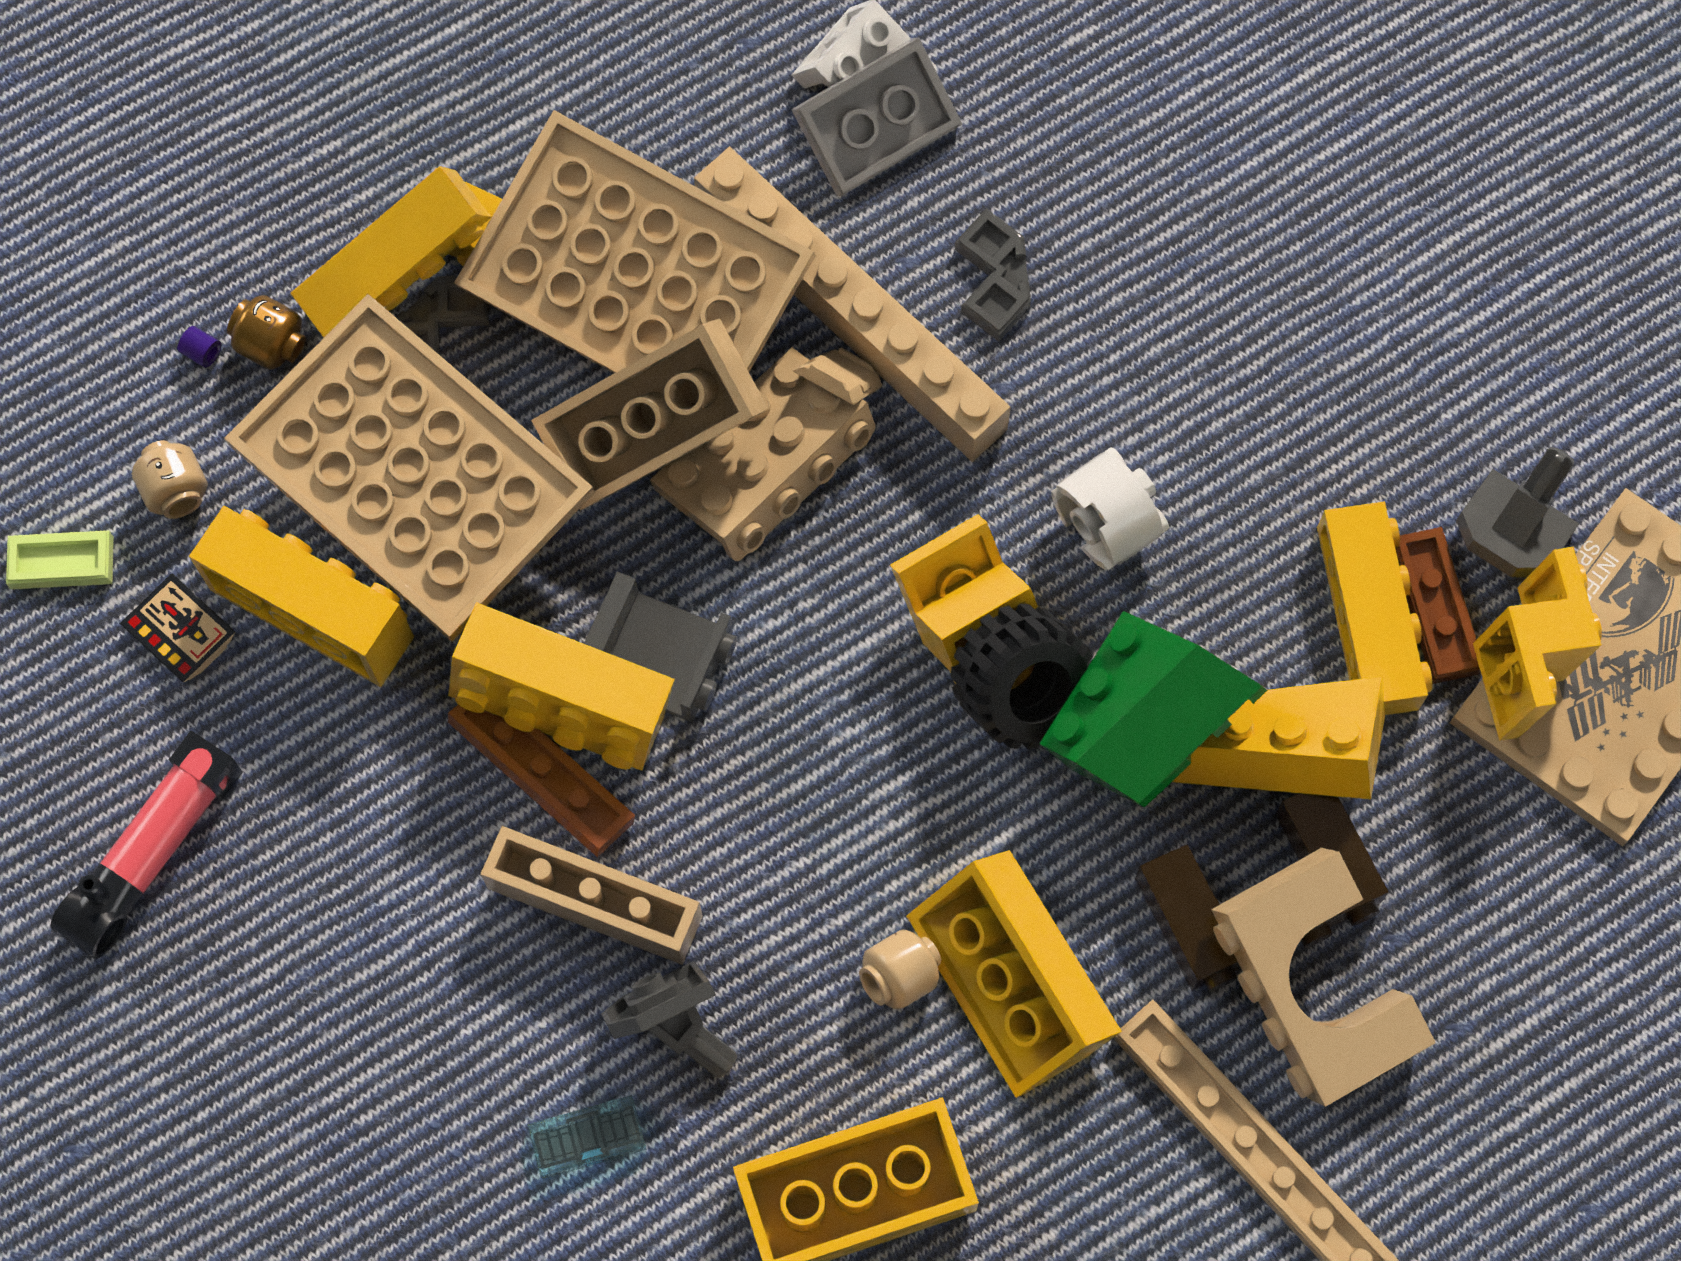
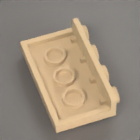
(771, 463)

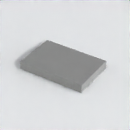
(877, 116)

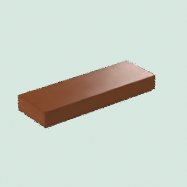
(1439, 604)

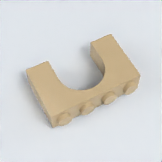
(1263, 932)

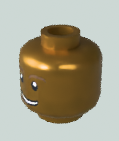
(266, 332)

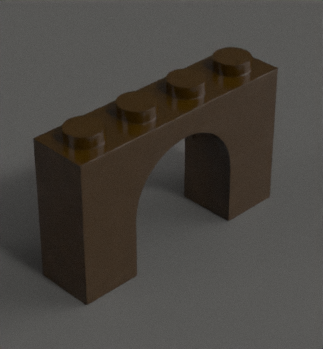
(1184, 899)

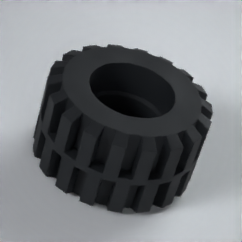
(999, 655)

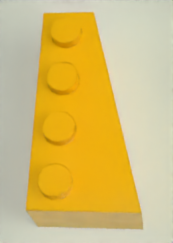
(1298, 742)

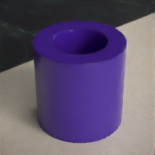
(199, 346)

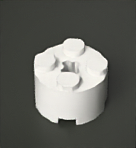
(1110, 508)

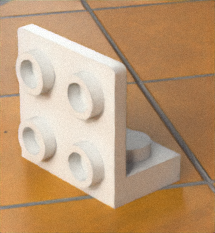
(852, 43)

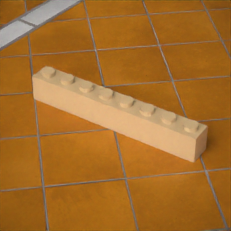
(869, 316)

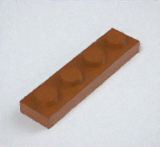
(547, 777)

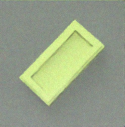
(59, 560)

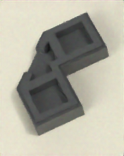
(1006, 290)
(441, 307)

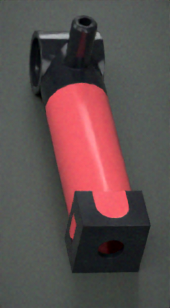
(98, 908)

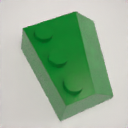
(1145, 709)

